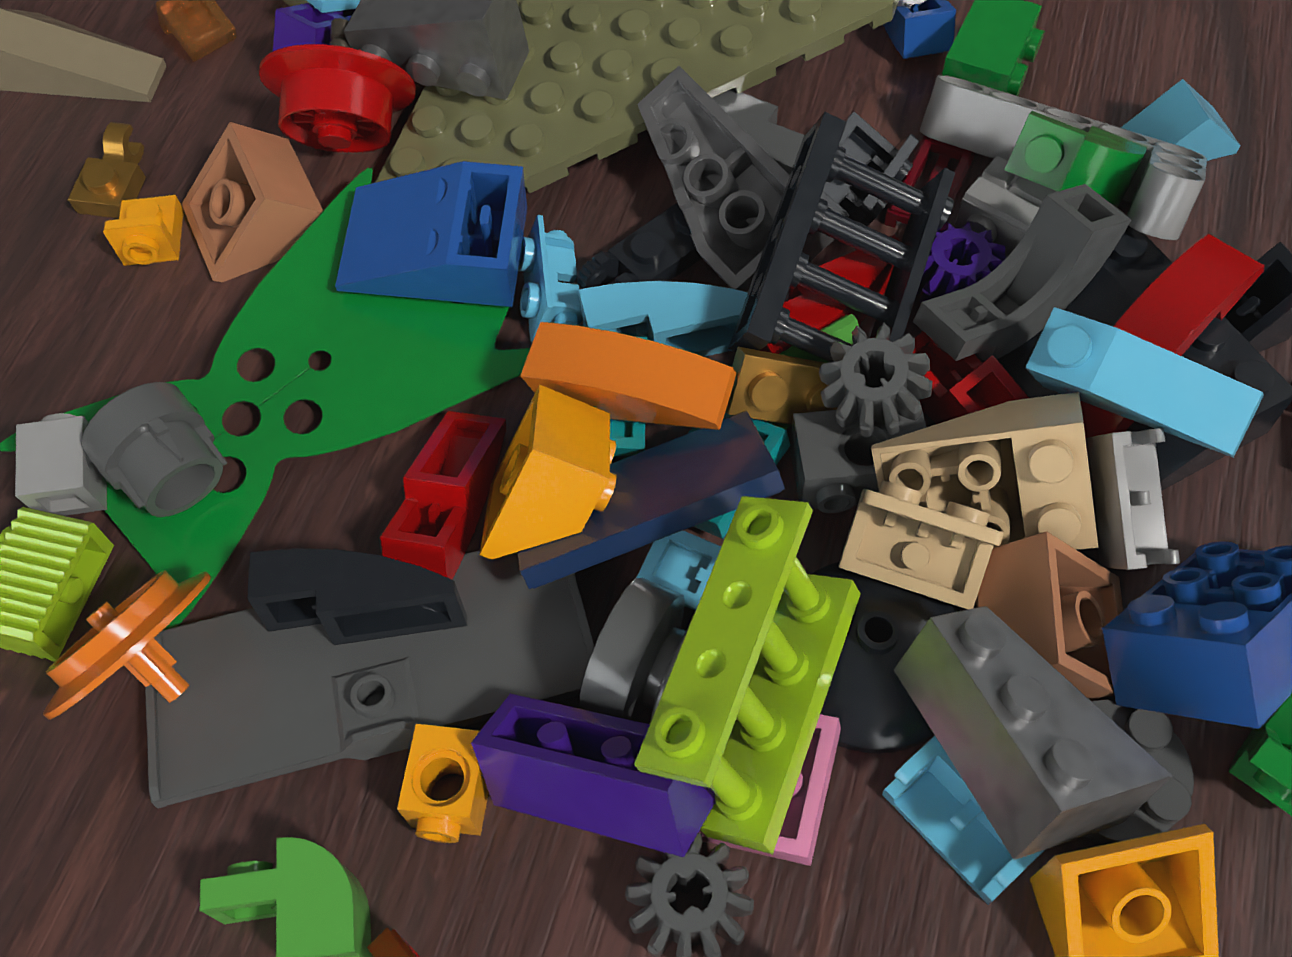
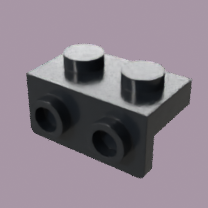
(872, 149)

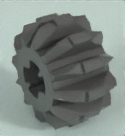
(898, 392)
(694, 925)

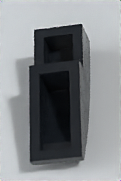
(350, 594)

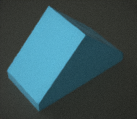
(1187, 121)

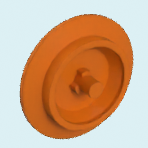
(126, 638)

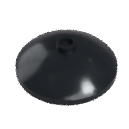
(865, 690)

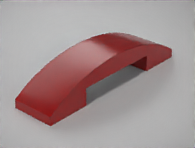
(1179, 307)

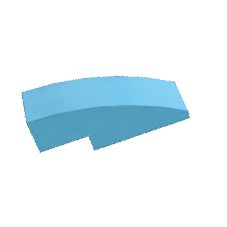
(670, 313)

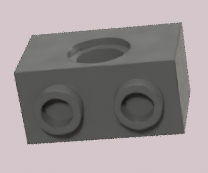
(823, 455)

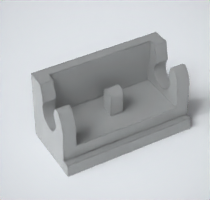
(1128, 500)

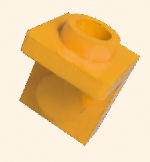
(146, 230)

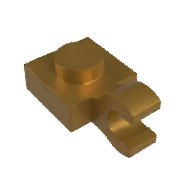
(110, 179)

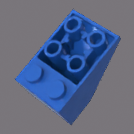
(438, 235)
(1209, 638)

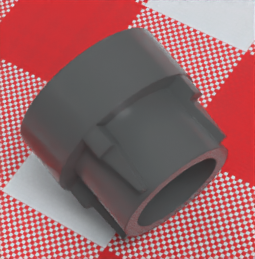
(154, 449)

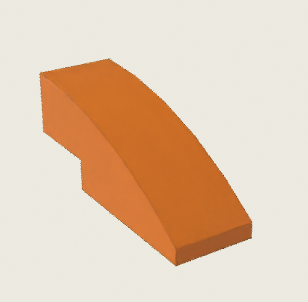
(629, 376)

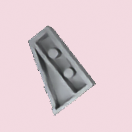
(445, 42)
(1023, 734)

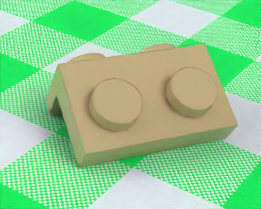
(918, 546)

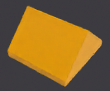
(1133, 897)

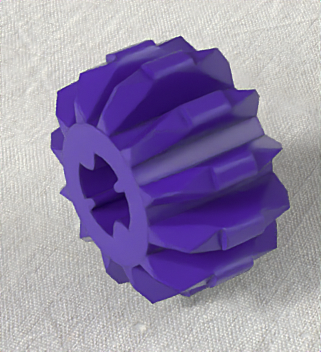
(958, 260)

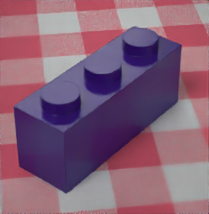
(583, 775)

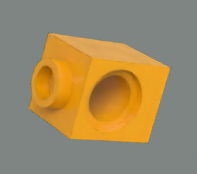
(432, 755)

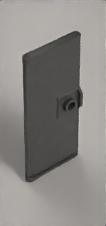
(298, 701)

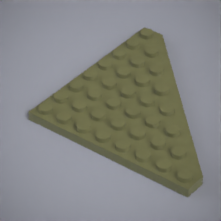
(599, 61)

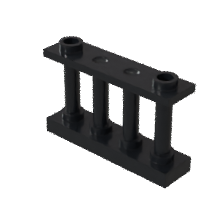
(804, 213)

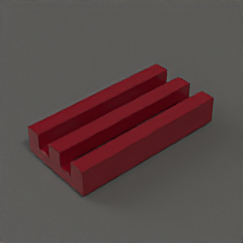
(946, 152)

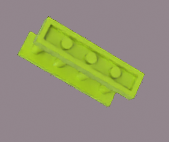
(751, 675)

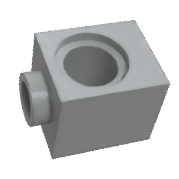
(55, 470)

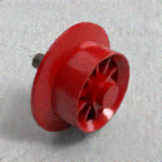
(336, 93)

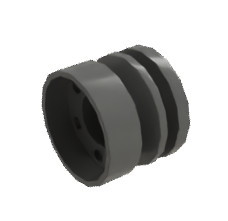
(635, 652)

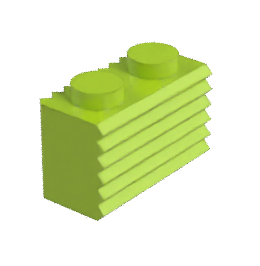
(46, 579)

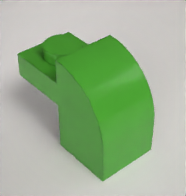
(309, 892)

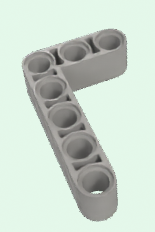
(991, 123)

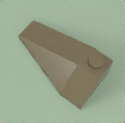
(65, 60)

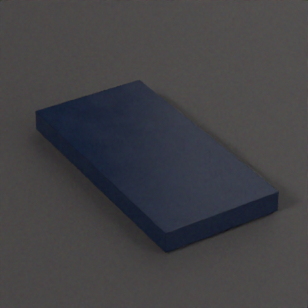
(662, 495)

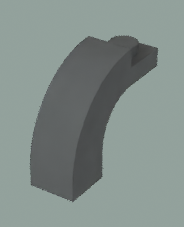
(1044, 271)

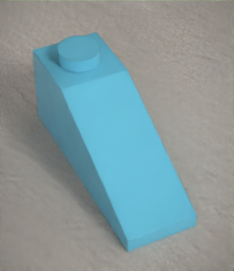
(1142, 382)

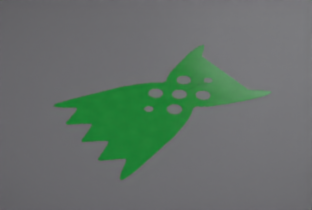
(387, 371)

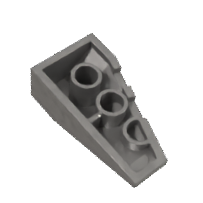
(718, 178)

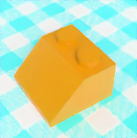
(549, 475)

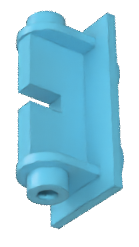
(545, 261)

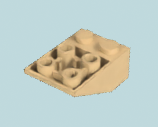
(1009, 460)

